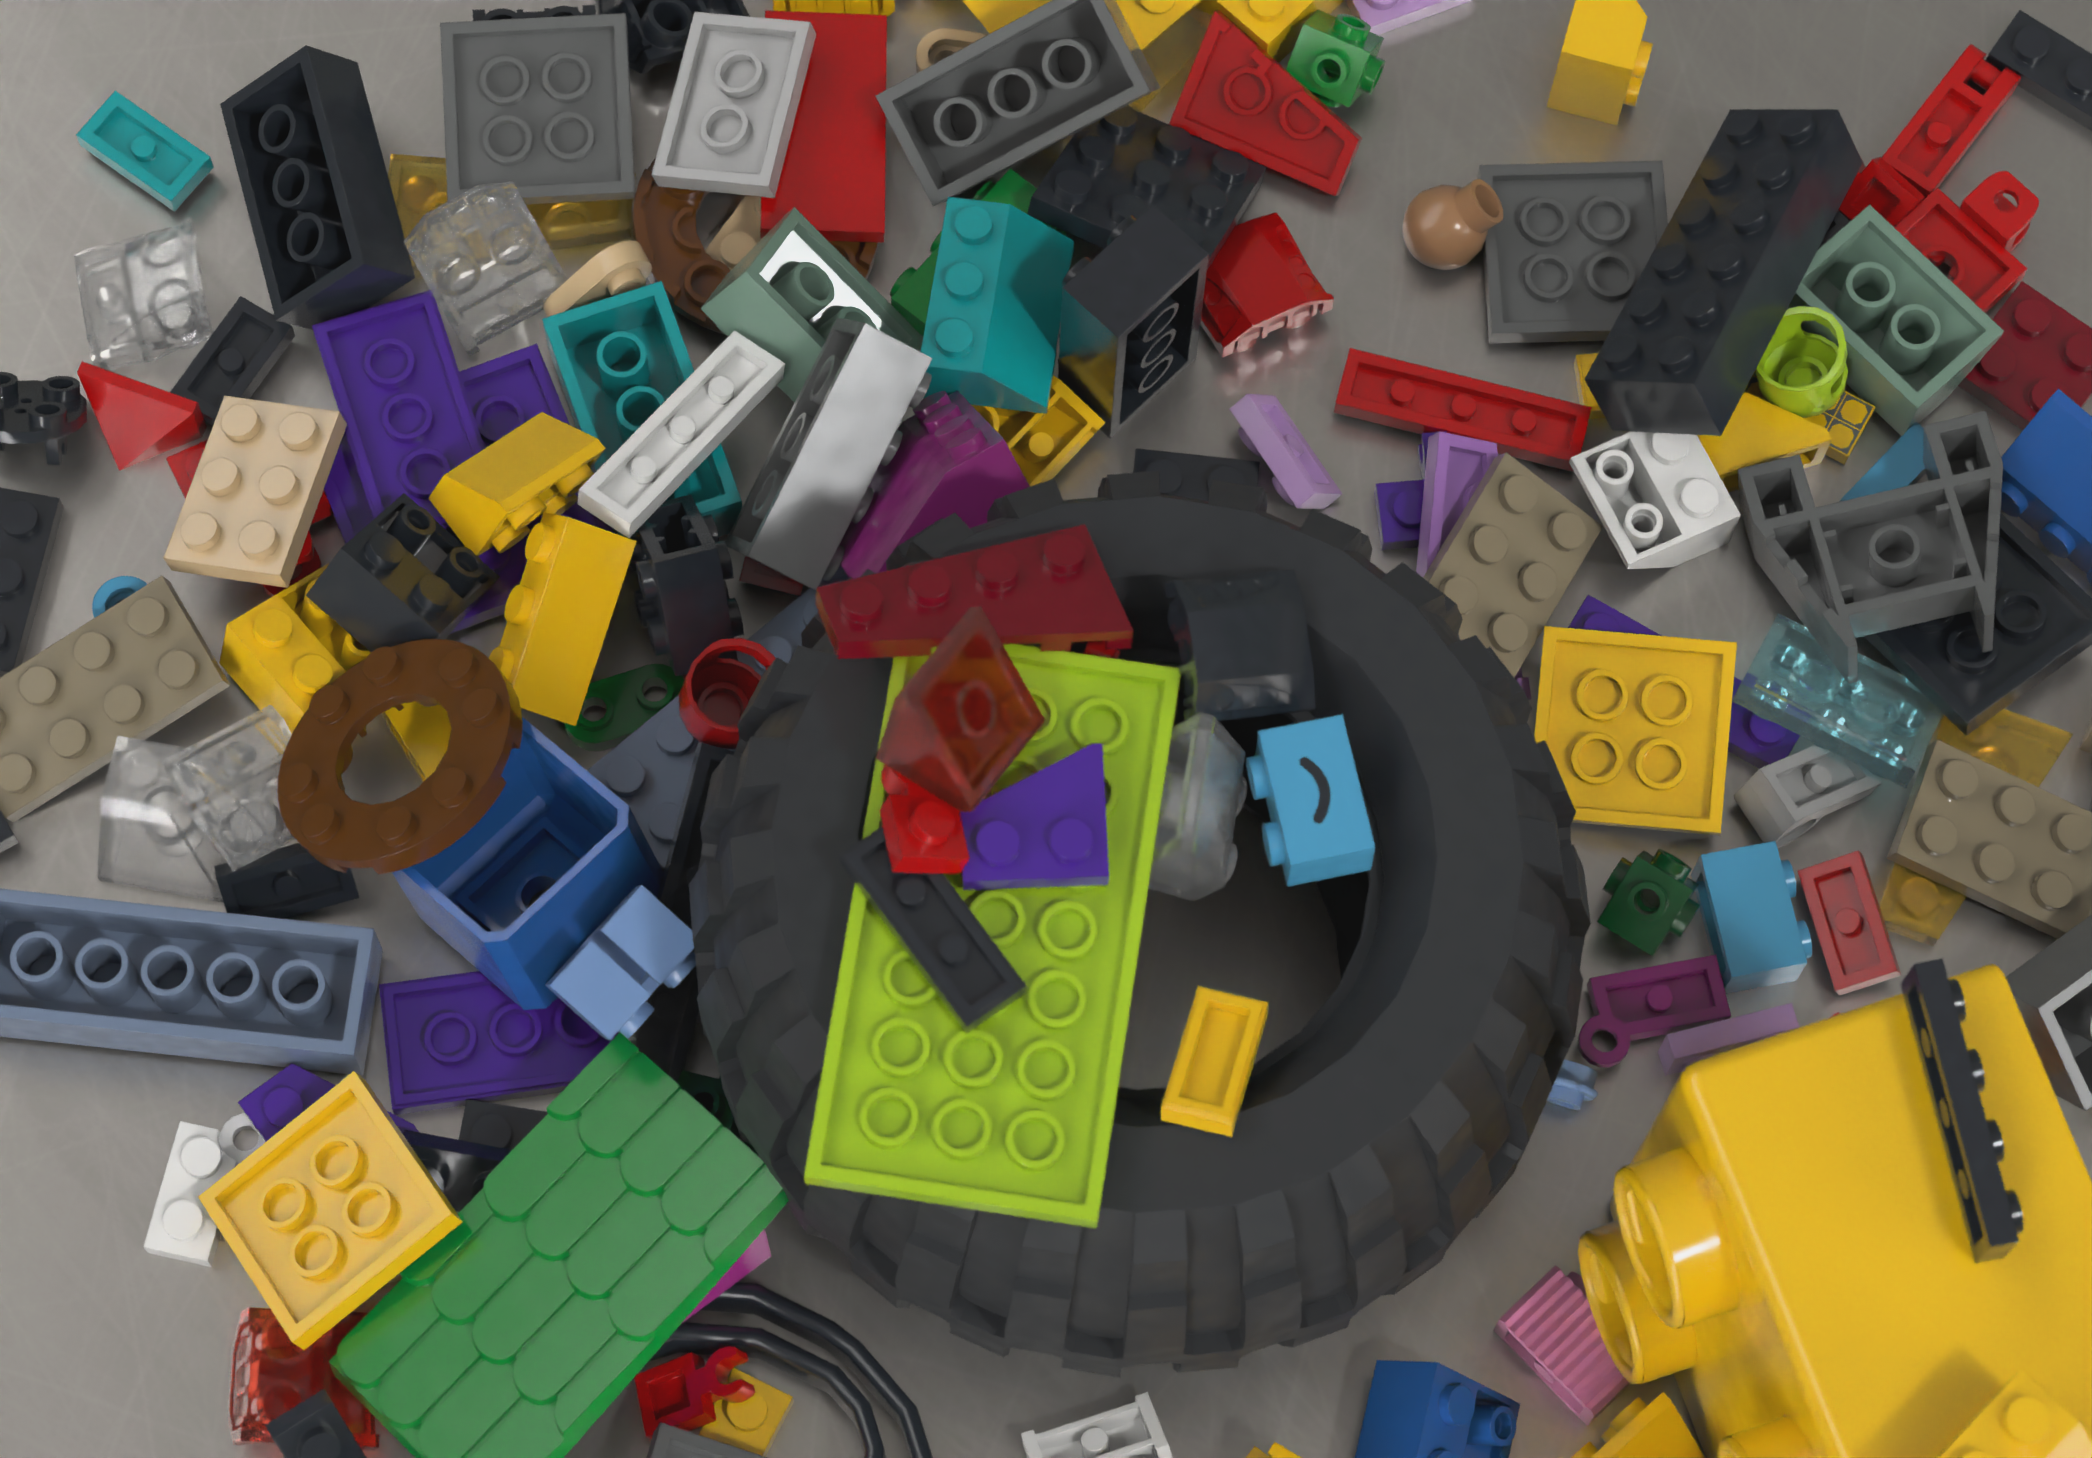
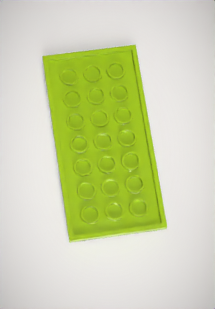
(1027, 1098)

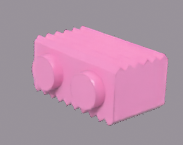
(1562, 1344)

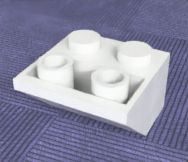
(1657, 497)

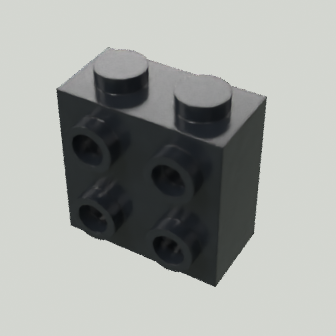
(684, 583)

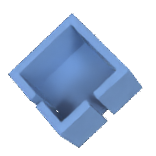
(624, 964)

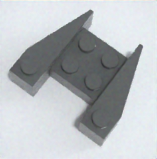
(1888, 553)

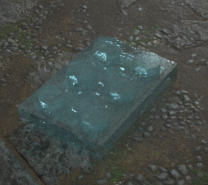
(1871, 722)

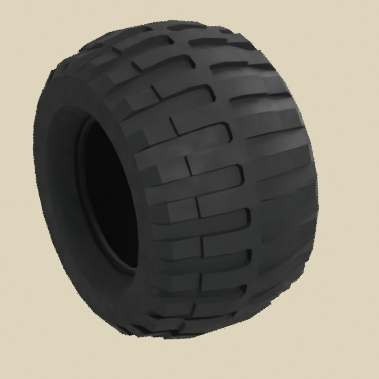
(1353, 1137)

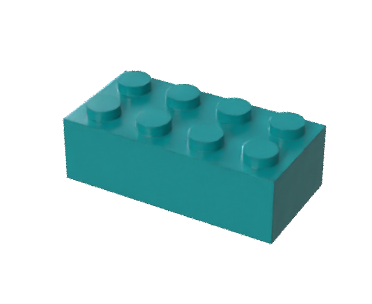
(618, 368)

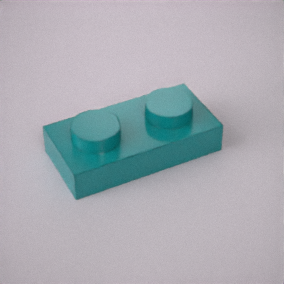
(144, 151)

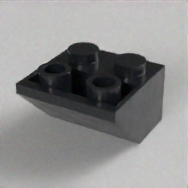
(401, 579)

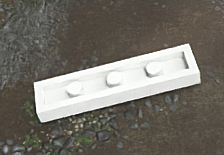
(680, 434)

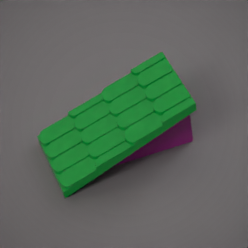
(564, 1270)

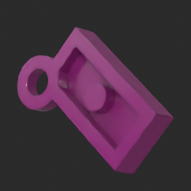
(1652, 1004)

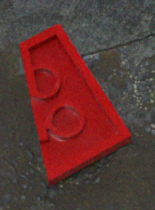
(1261, 111)

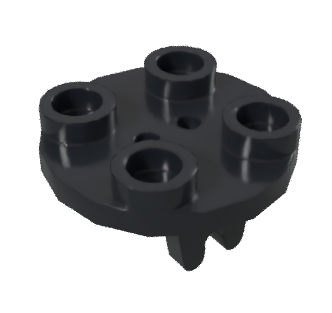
(41, 412)

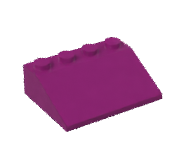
(943, 466)

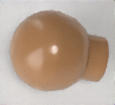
(1450, 223)

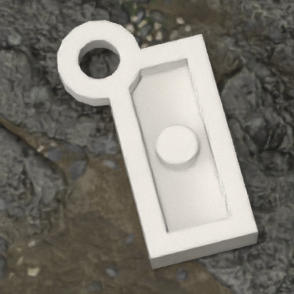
(197, 1161)

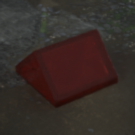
(961, 716)

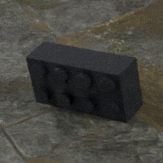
(316, 189)
(1131, 317)

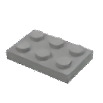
(734, 104)

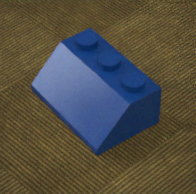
(2051, 479)

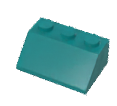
(996, 306)

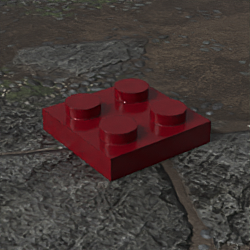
(2033, 358)

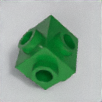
(1336, 58)

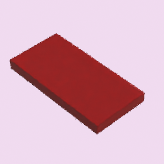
(838, 133)

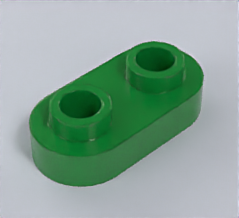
(624, 705)

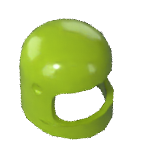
(1817, 363)

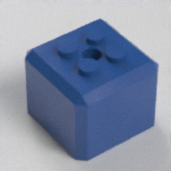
(544, 831)

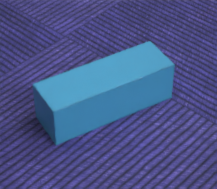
(1896, 468)

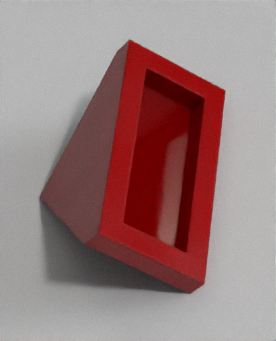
(139, 417)

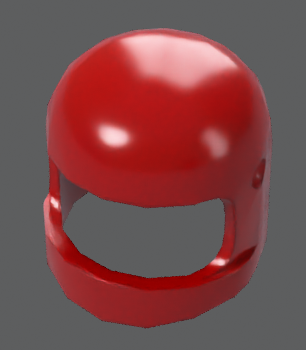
(719, 691)

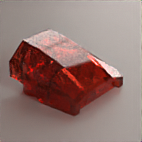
(276, 1375)

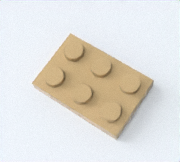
(255, 491)

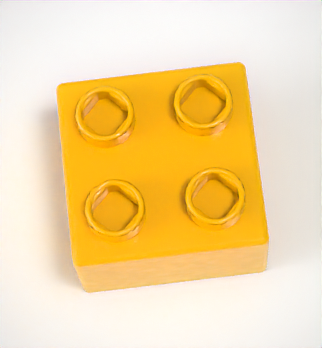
(1809, 1250)

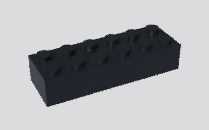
(1724, 271)

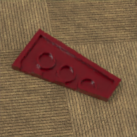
(1030, 588)

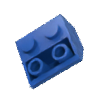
(1434, 1413)

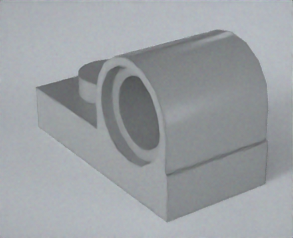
(1799, 791)

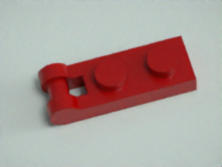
(1950, 120)

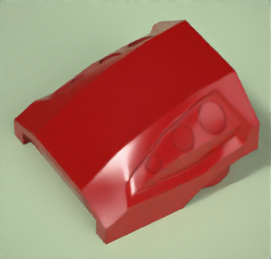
(1259, 286)

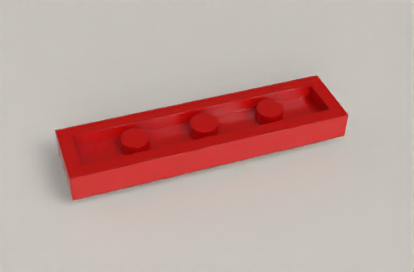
(1438, 400)

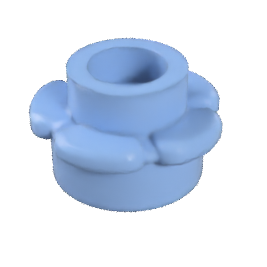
(1573, 1085)

